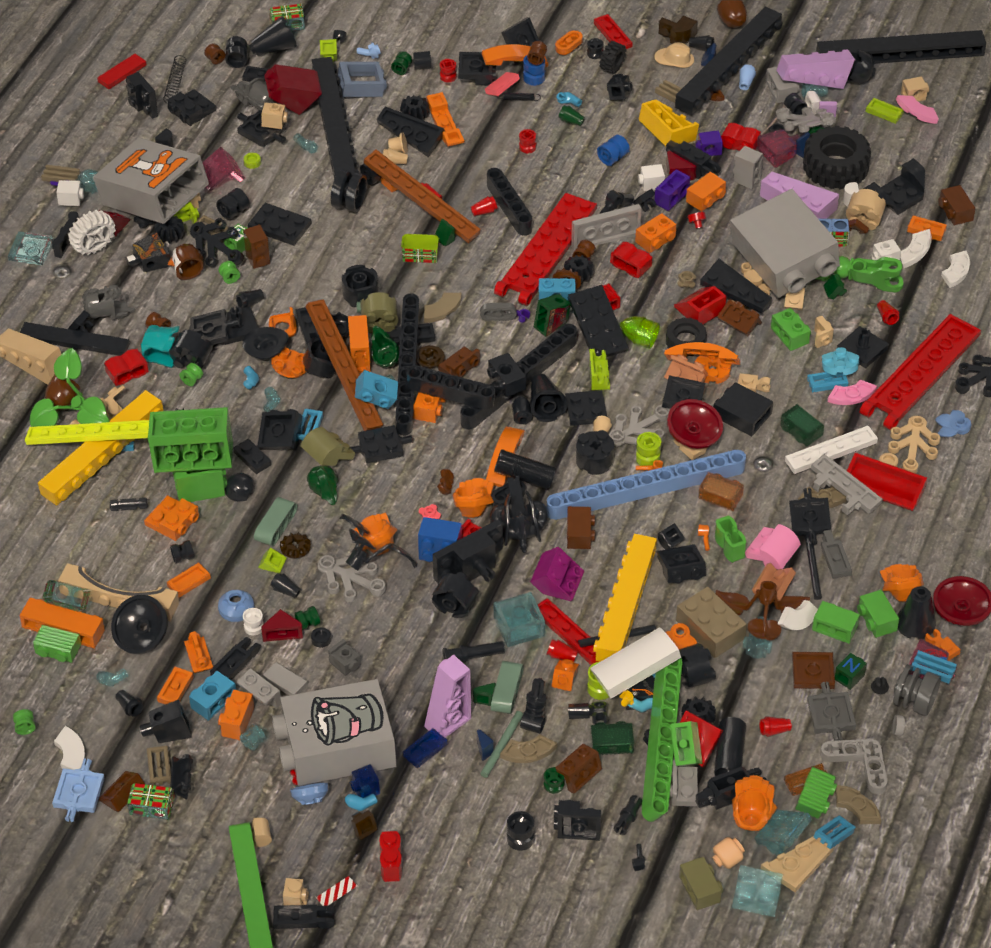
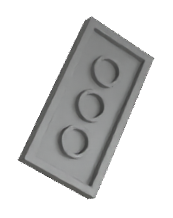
(607, 226)

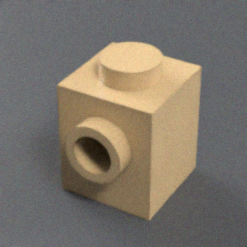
(274, 115)

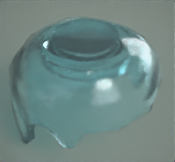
(87, 181)

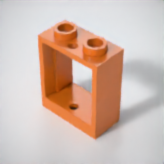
(359, 342)

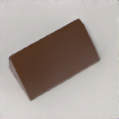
(118, 793)

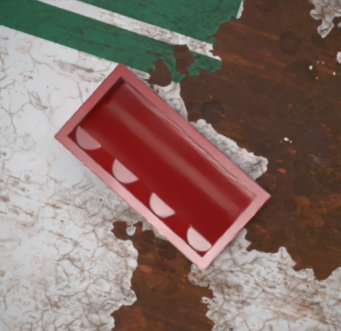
(888, 482)

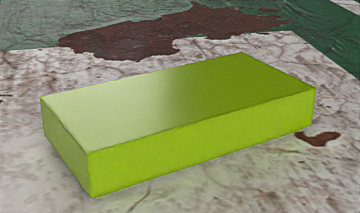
(884, 110)

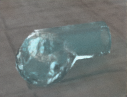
(306, 144)
(272, 398)
(111, 679)

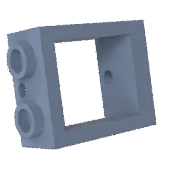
(361, 88)

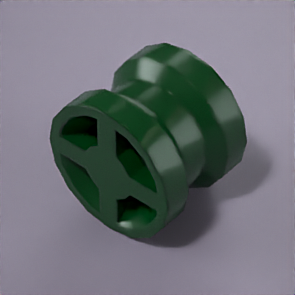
(551, 775)

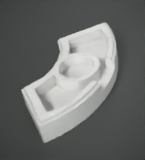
(917, 249)
(958, 269)
(798, 618)
(72, 749)

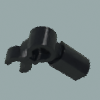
(615, 198)
(597, 710)

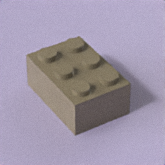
(711, 622)

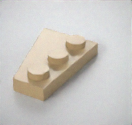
(799, 863)

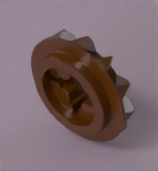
(562, 274)

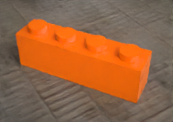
(39, 613)

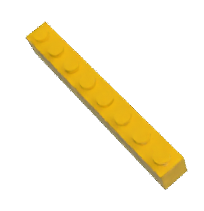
(94, 454)
(626, 596)

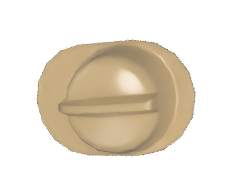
(676, 55)

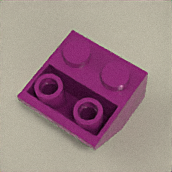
(557, 575)

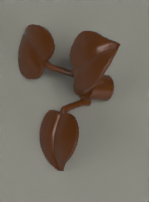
(767, 594)

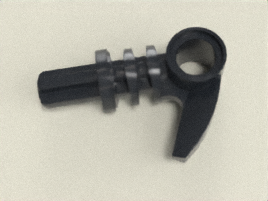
(533, 716)

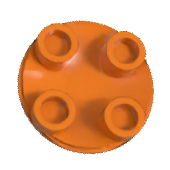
(289, 363)

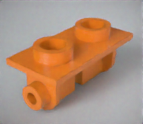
(198, 653)

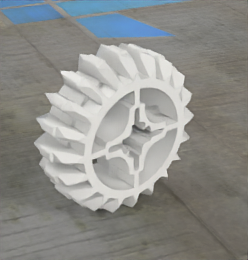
(91, 232)

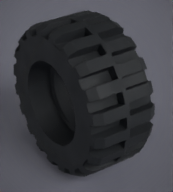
(836, 142)

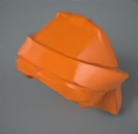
(473, 497)
(380, 531)
(901, 580)
(753, 803)

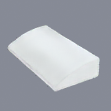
(636, 662)

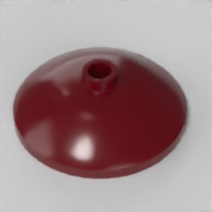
(698, 417)
(962, 600)

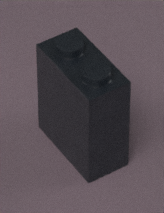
(743, 408)

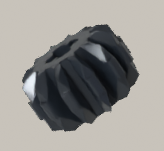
(415, 106)
(170, 230)
(581, 265)
(701, 708)

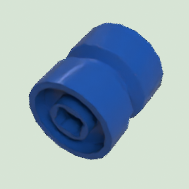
(533, 74)
(613, 150)

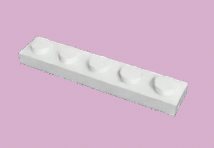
(832, 448)

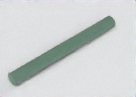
(501, 744)

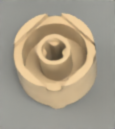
(866, 207)

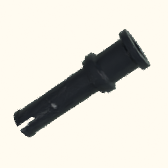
(464, 653)

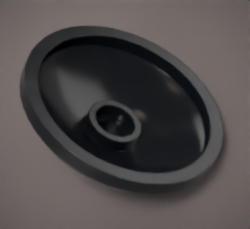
(130, 620)

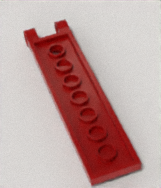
(545, 249)
(921, 370)

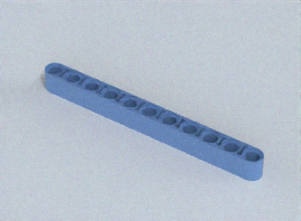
(646, 483)

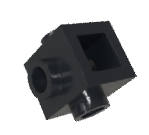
(619, 87)

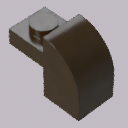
(678, 31)

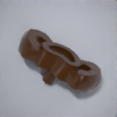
(446, 481)

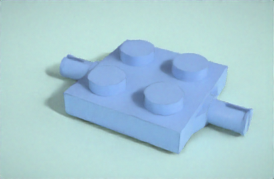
(78, 790)

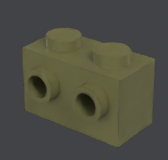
(700, 883)

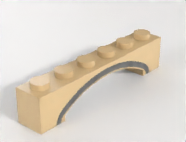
(109, 596)

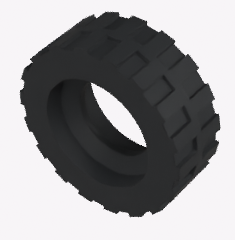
(685, 325)

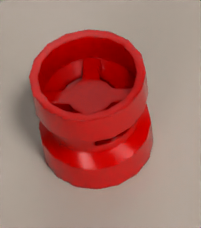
(448, 70)
(527, 141)

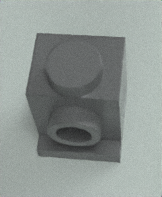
(344, 657)

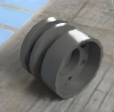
(916, 689)

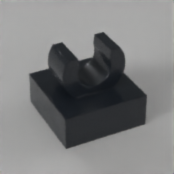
(644, 199)
(80, 322)

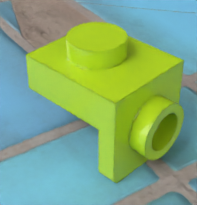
(328, 48)
(187, 213)

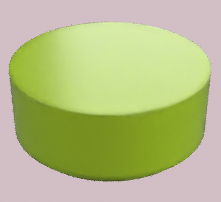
(252, 160)

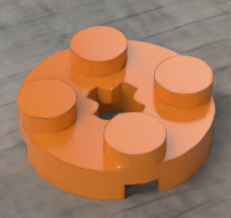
(719, 374)

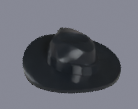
(265, 342)

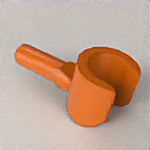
(656, 464)
(703, 530)

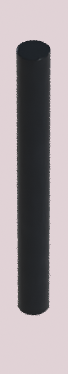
(813, 569)
(634, 632)

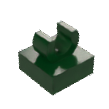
(834, 286)

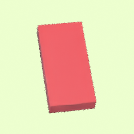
(502, 83)

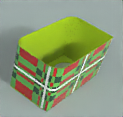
(419, 248)

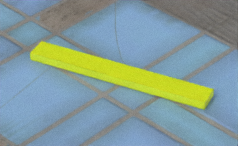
(87, 432)

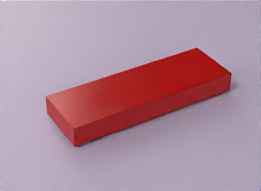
(612, 31)
(121, 71)

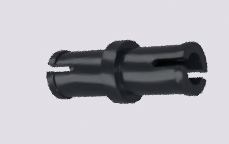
(628, 815)

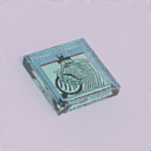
(30, 248)

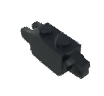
(695, 156)
(721, 788)

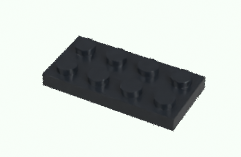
(597, 321)

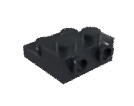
(473, 67)
(141, 95)
(190, 107)
(279, 429)
(682, 563)
(576, 822)

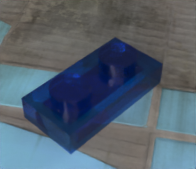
(425, 748)

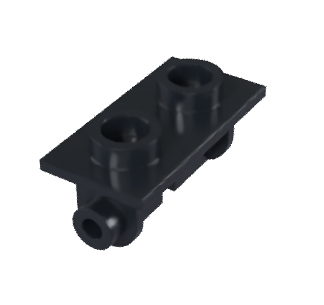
(180, 775)

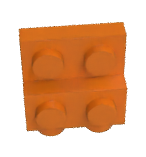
(172, 517)

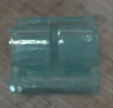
(782, 830)
(757, 890)

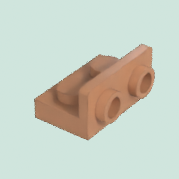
(682, 368)
(780, 577)

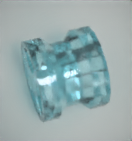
(252, 737)

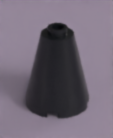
(273, 38)
(546, 399)
(917, 614)

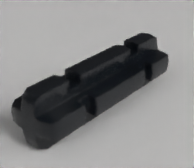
(128, 504)

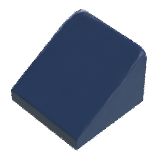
(709, 54)
(801, 144)
(485, 745)

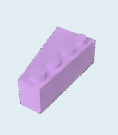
(821, 69)
(819, 200)
(450, 697)

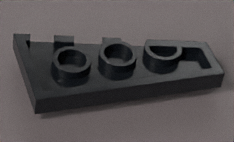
(418, 133)

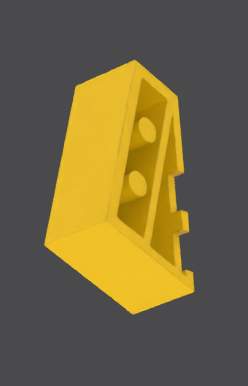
(666, 124)

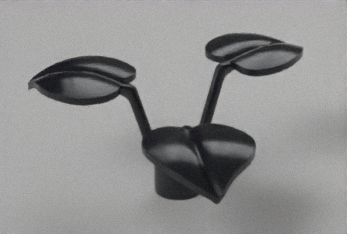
(359, 555)

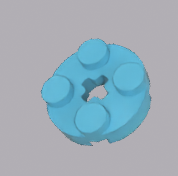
(840, 361)

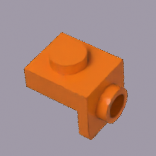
(564, 674)

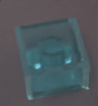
(519, 619)

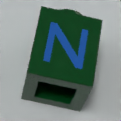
(850, 671)

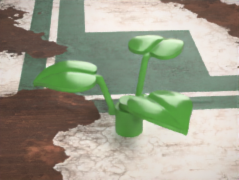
(90, 409)

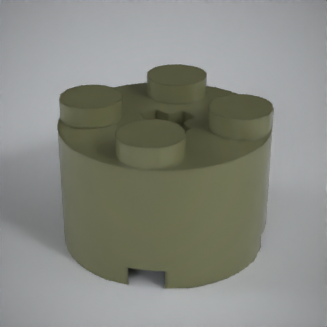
(380, 311)

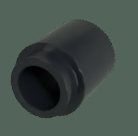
(521, 410)

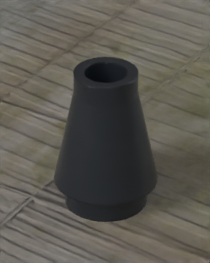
(701, 42)
(248, 298)
(284, 585)
(131, 705)

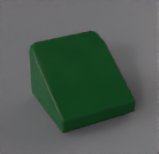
(445, 233)
(484, 694)

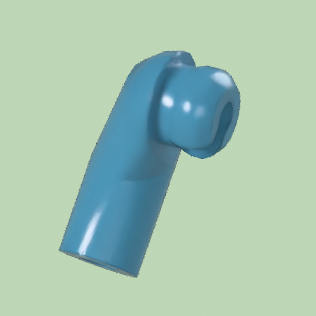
(568, 97)
(252, 377)
(359, 803)

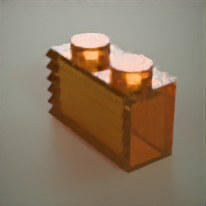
(721, 491)

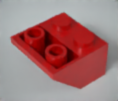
(702, 304)

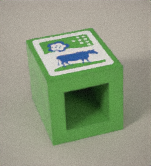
(237, 243)

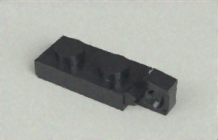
(425, 333)

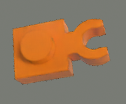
(945, 644)

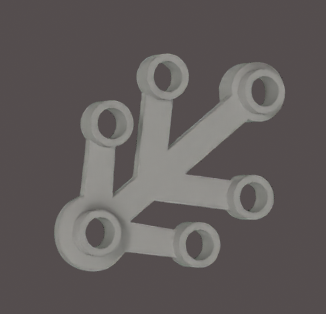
(805, 120)
(621, 437)
(329, 566)

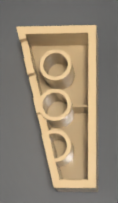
(29, 354)

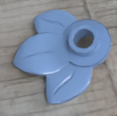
(953, 423)

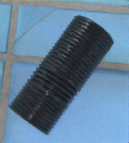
(531, 472)
(730, 745)

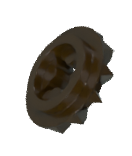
(427, 352)
(289, 550)

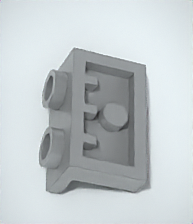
(260, 688)
(683, 785)

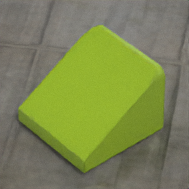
(272, 561)

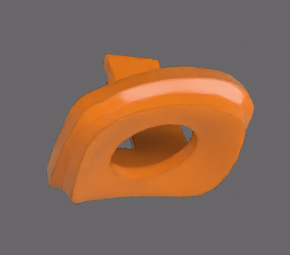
(287, 318)

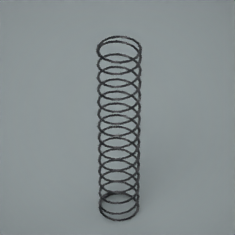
(177, 64)

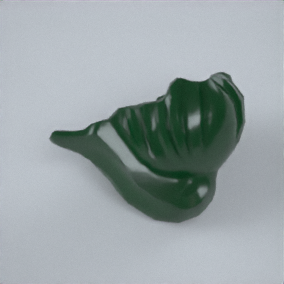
(384, 349)
(323, 483)

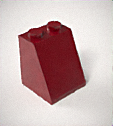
(293, 86)

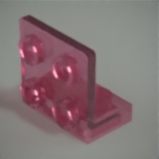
(219, 167)

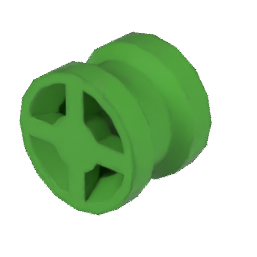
(229, 272)
(191, 374)
(24, 722)

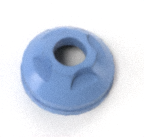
(234, 610)
(309, 793)

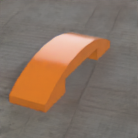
(501, 53)
(442, 117)
(707, 349)
(508, 441)

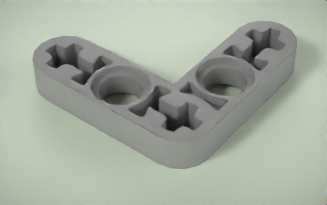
(862, 754)

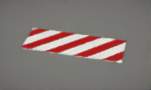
(336, 891)

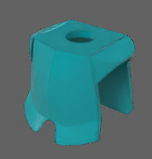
(157, 344)

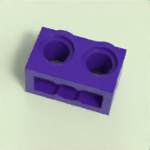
(672, 190)

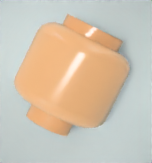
(728, 853)

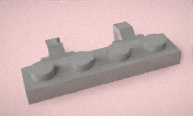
(856, 492)

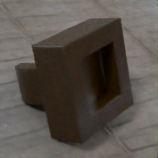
(363, 824)

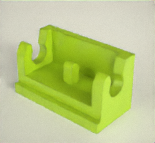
(598, 371)

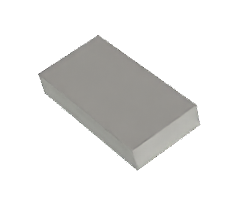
(285, 679)

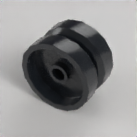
(348, 191)

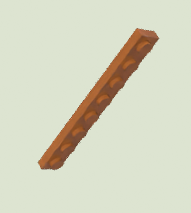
(421, 195)
(342, 362)

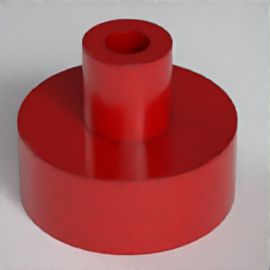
(697, 218)

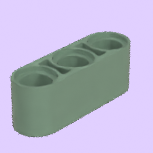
(275, 521)
(507, 687)

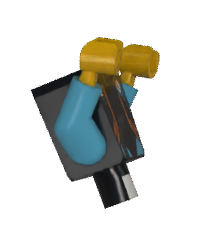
(639, 696)

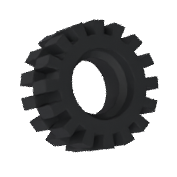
(612, 57)

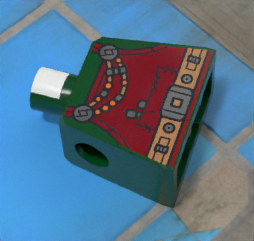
(551, 314)

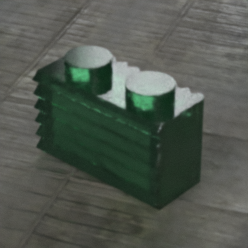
(801, 425)
(612, 738)

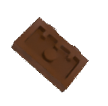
(738, 317)
(460, 362)
(580, 767)

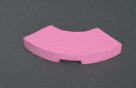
(922, 112)
(852, 394)

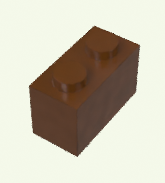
(956, 205)
(256, 246)
(579, 527)

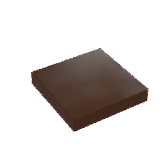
(812, 669)

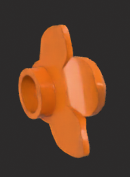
(681, 640)

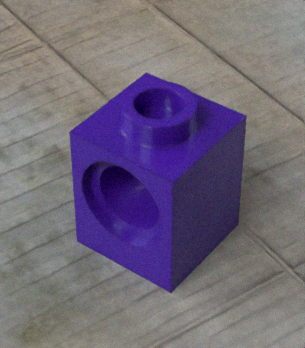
(710, 143)

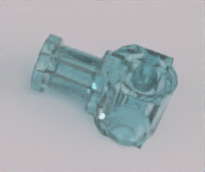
(757, 647)

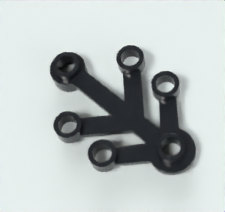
(214, 241)
(963, 384)

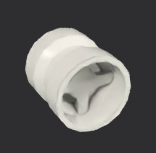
(253, 621)

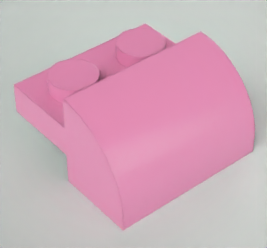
(774, 546)

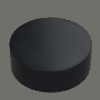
(321, 637)

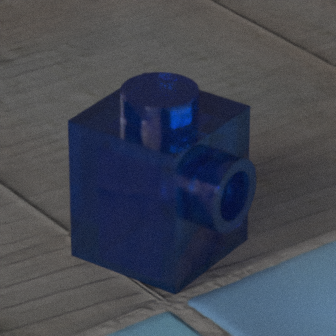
(365, 781)

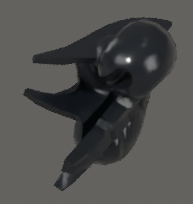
(520, 521)

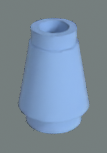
(747, 75)

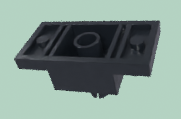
(471, 555)

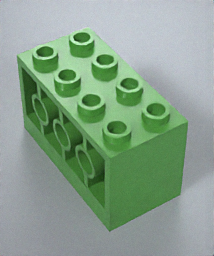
(190, 440)
(200, 484)

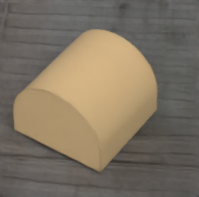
(261, 832)

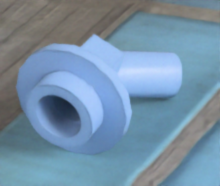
(373, 51)

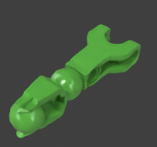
(871, 272)

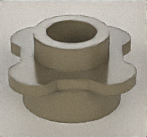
(686, 279)

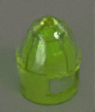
(640, 330)

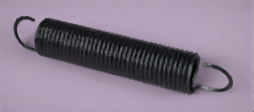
(519, 96)

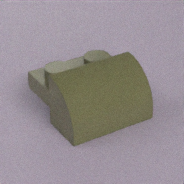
(326, 447)

